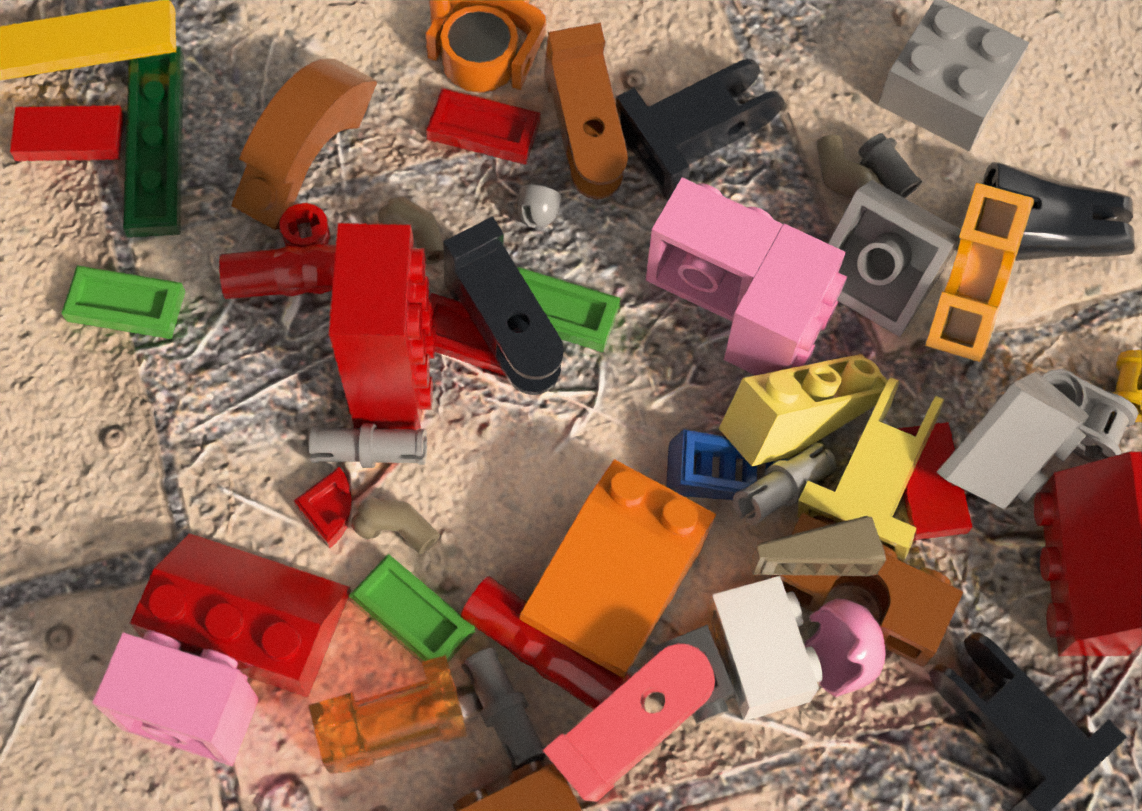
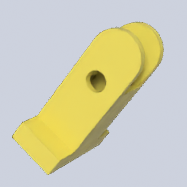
(876, 476)

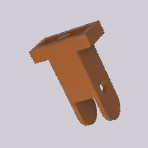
(586, 108)

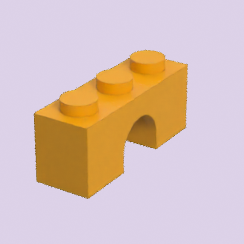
(980, 272)

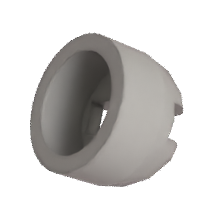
(538, 205)

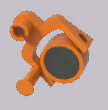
(482, 41)

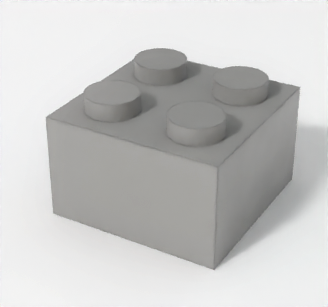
(952, 73)

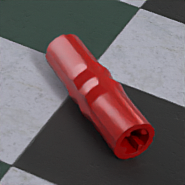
(278, 271)
(497, 614)

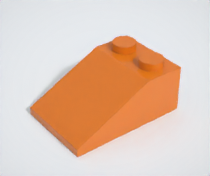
(618, 567)

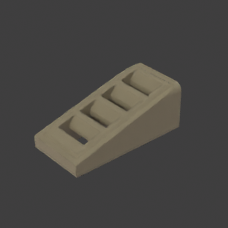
(831, 550)

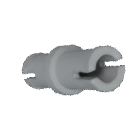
(368, 445)
(783, 483)

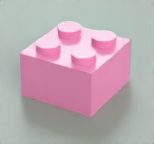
(708, 247)
(786, 304)
(177, 697)

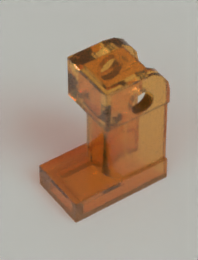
(389, 723)

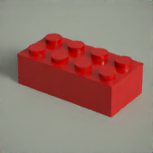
(382, 325)

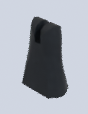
(1067, 216)

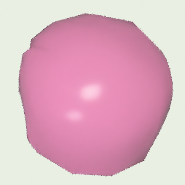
(847, 646)

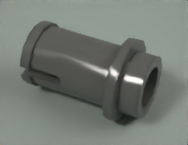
(889, 166)

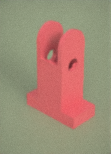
(622, 730)

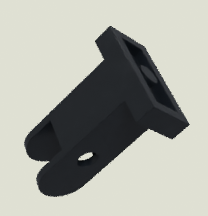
(693, 122)
(500, 304)
(1025, 727)

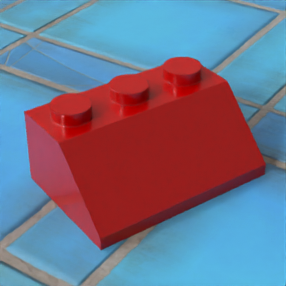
(1093, 556)
(243, 607)

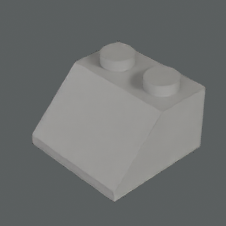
(890, 255)
(1016, 442)

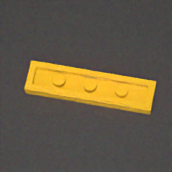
(87, 39)

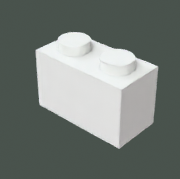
(764, 647)

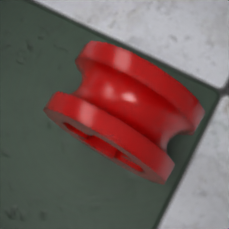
(300, 214)

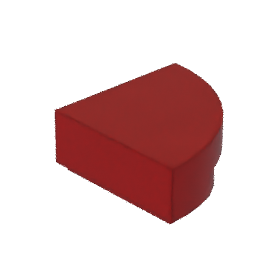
(328, 506)

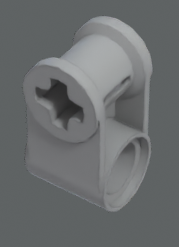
(1101, 425)

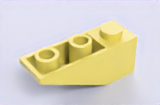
(797, 406)

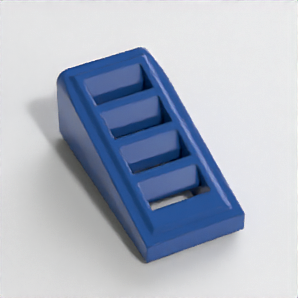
(702, 484)

